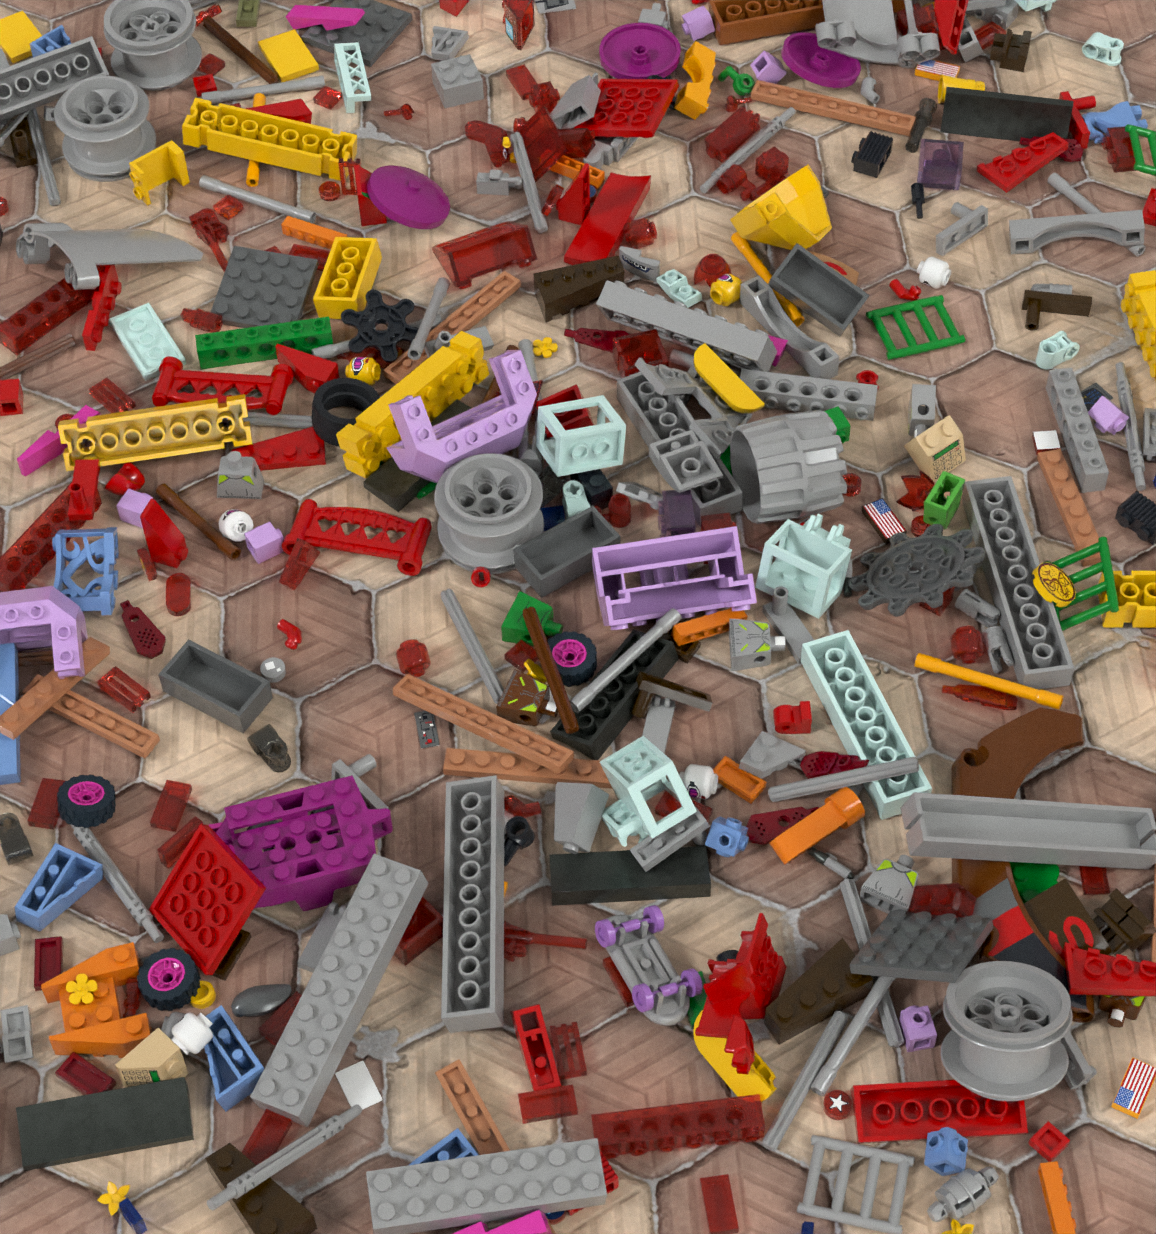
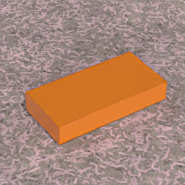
(739, 781)

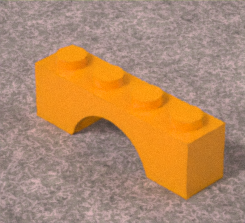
(699, 64)

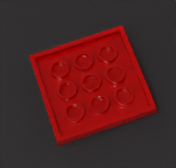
(631, 107)
(207, 899)

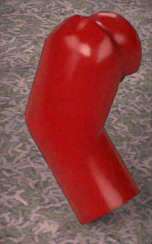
(902, 293)
(293, 634)

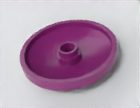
(639, 51)
(819, 64)
(408, 197)

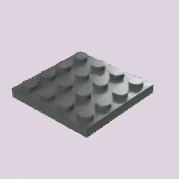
(373, 31)
(263, 288)
(922, 946)

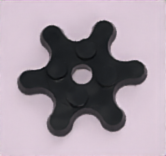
(380, 313)

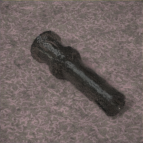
(923, 119)

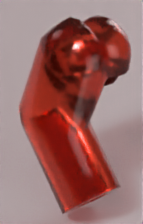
(518, 808)

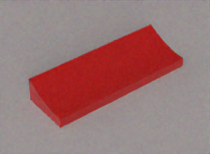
(608, 218)
(916, 1108)

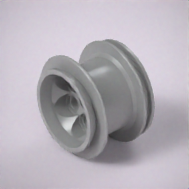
(152, 42)
(104, 127)
(488, 510)
(1006, 1030)

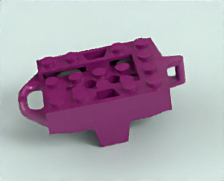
(286, 820)

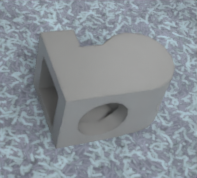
(599, 155)

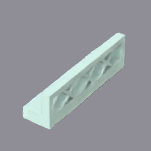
(346, 72)

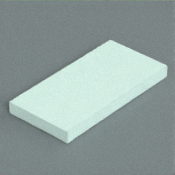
(145, 339)

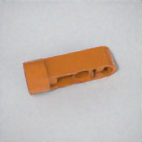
(840, 810)

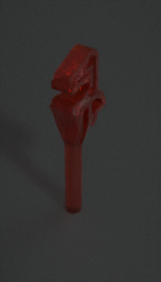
(211, 232)
(517, 938)

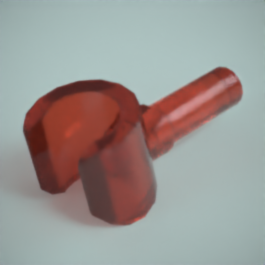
(732, 103)
(405, 110)

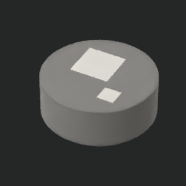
(273, 669)

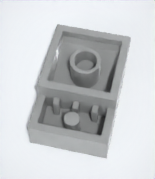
(684, 461)

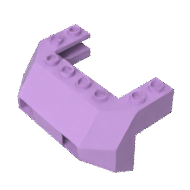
(487, 428)
(666, 578)
(45, 620)

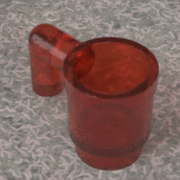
(733, 179)
(618, 511)

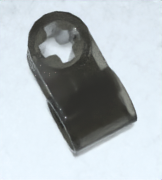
(550, 484)
(270, 748)
(13, 840)

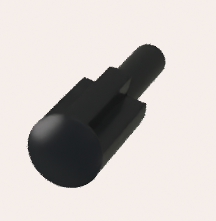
(918, 198)

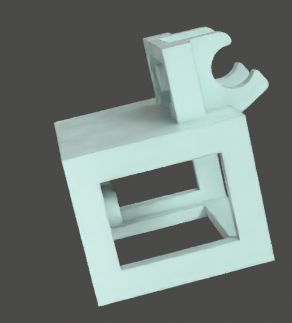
(582, 447)
(807, 564)
(637, 775)

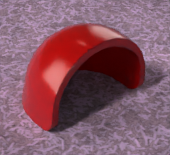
(126, 478)

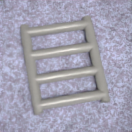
(864, 1218)

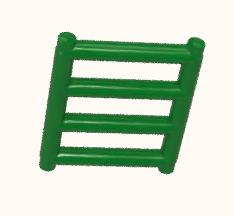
(1134, 133)
(914, 348)
(1107, 585)

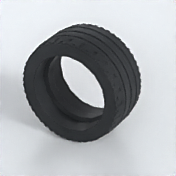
(339, 393)

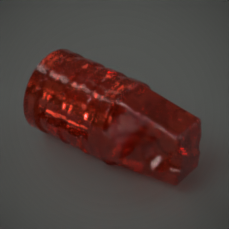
(202, 320)

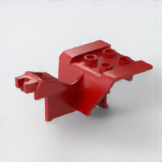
(741, 992)

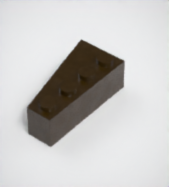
(574, 285)
(817, 994)
(266, 1206)

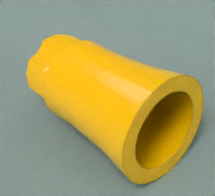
(948, 81)

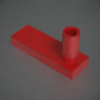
(1077, 125)
(83, 489)

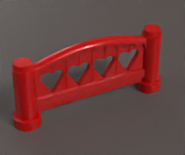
(174, 378)
(406, 550)

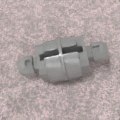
(962, 1194)

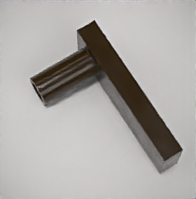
(22, 144)
(1051, 302)
(654, 685)

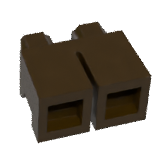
(1011, 50)
(1125, 921)

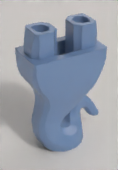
(1117, 116)

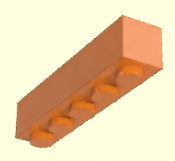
(570, 168)
(310, 232)
(705, 626)
(1055, 1198)

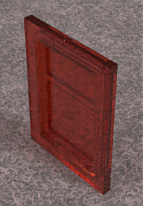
(542, 142)

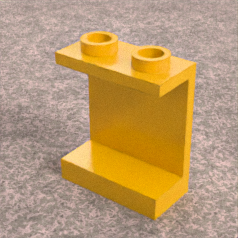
(156, 168)

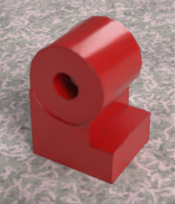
(793, 719)

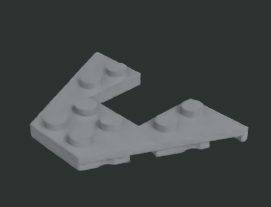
(714, 432)

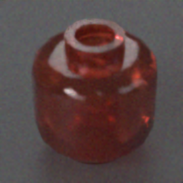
(641, 233)
(967, 644)
(413, 658)

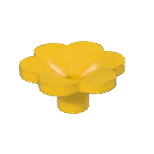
(535, 670)

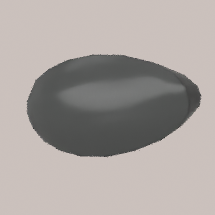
(260, 1000)

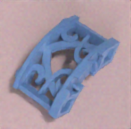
(105, 548)

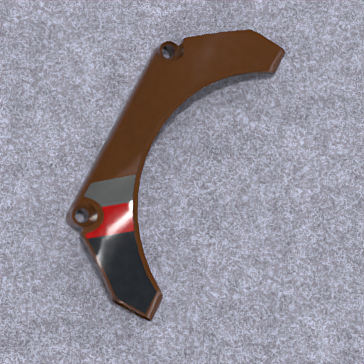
(997, 772)

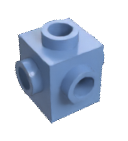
(727, 836)
(946, 1151)

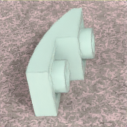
(677, 288)

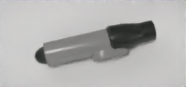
(847, 590)
(831, 862)

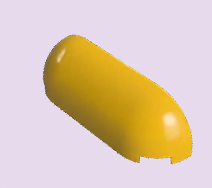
(725, 382)
(756, 1082)

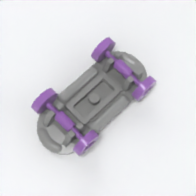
(645, 966)

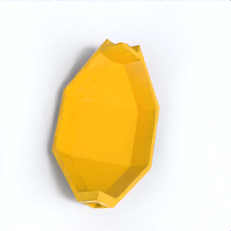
(787, 213)

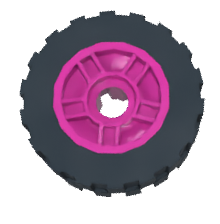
(581, 651)
(86, 801)
(157, 972)

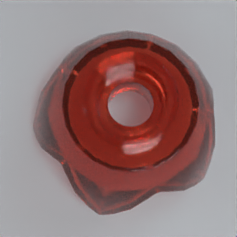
(710, 269)
(918, 490)

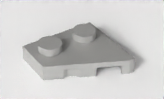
(447, 42)
(640, 493)
(769, 755)

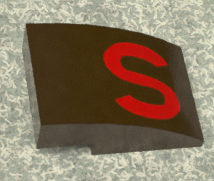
(1064, 919)

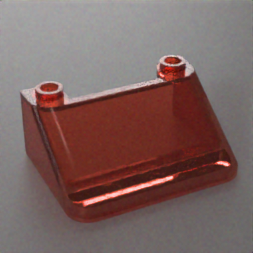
(485, 252)

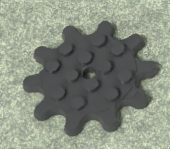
(916, 569)

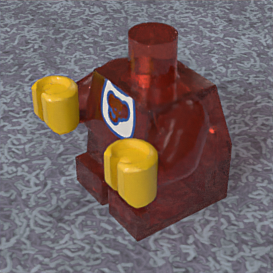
(498, 147)

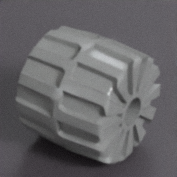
(788, 466)

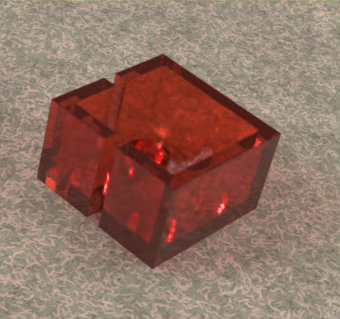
(638, 345)

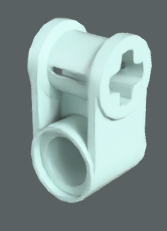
(1102, 47)
(1056, 350)
(574, 499)

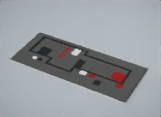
(426, 729)

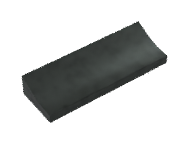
(1003, 115)
(397, 486)
(612, 707)
(620, 878)
(105, 1123)

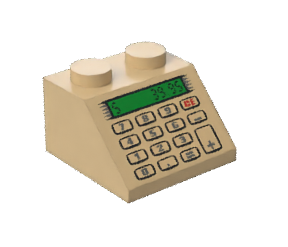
(938, 448)
(152, 1061)

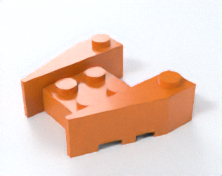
(98, 1025)

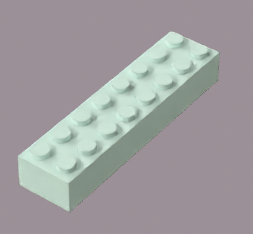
(861, 717)

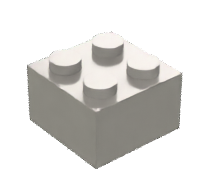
(457, 81)

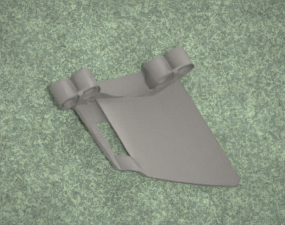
(869, 33)
(99, 247)

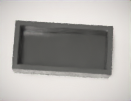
(818, 290)
(563, 551)
(216, 686)

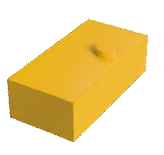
(347, 276)

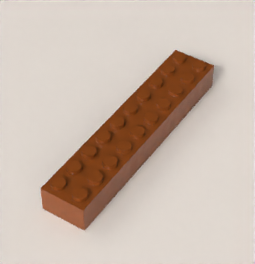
(755, 19)

